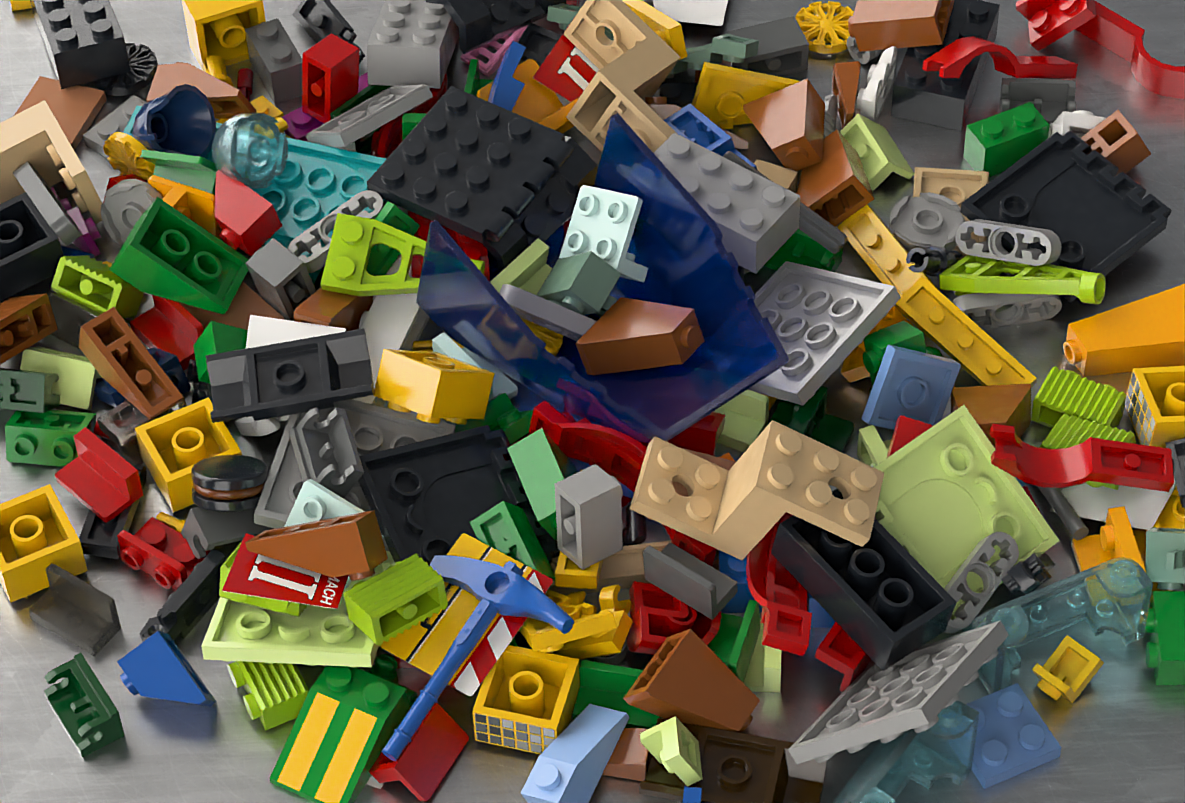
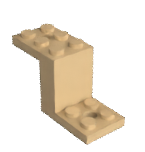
(627, 72)
(39, 139)
(772, 477)

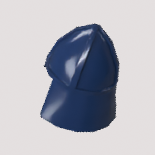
(177, 123)

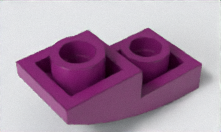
(87, 226)

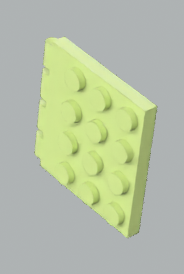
(948, 497)
(271, 637)

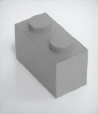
(589, 516)

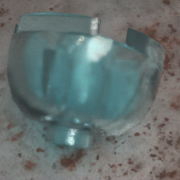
(250, 149)

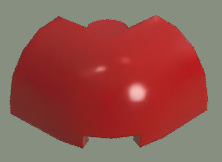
(661, 615)

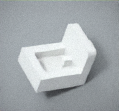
(1078, 122)

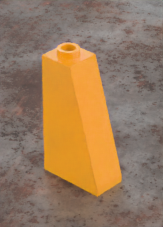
(1130, 336)

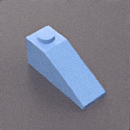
(576, 758)

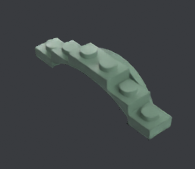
(725, 47)

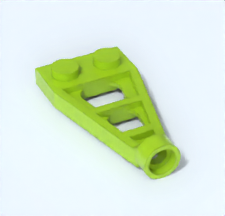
(350, 253)
(983, 274)

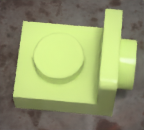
(675, 749)

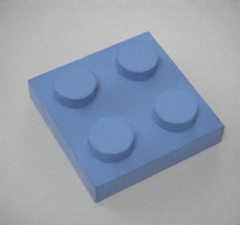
(910, 386)
(1009, 737)

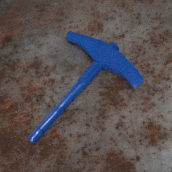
(498, 591)

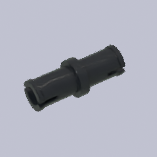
(932, 260)

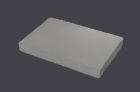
(369, 115)

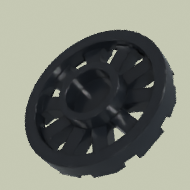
(141, 62)

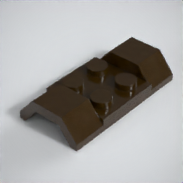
(741, 771)

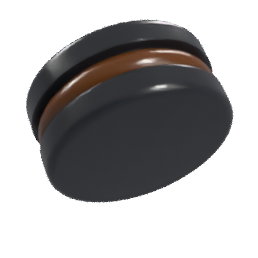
(228, 482)

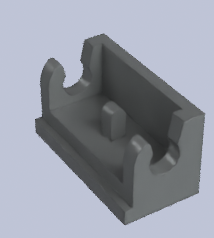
(1047, 95)
(327, 451)
(217, 528)

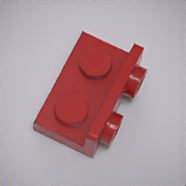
(1054, 18)
(159, 553)

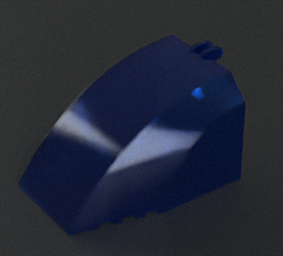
(684, 270)

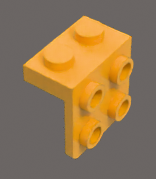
(536, 100)

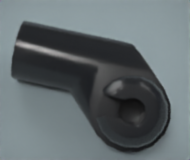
(635, 529)

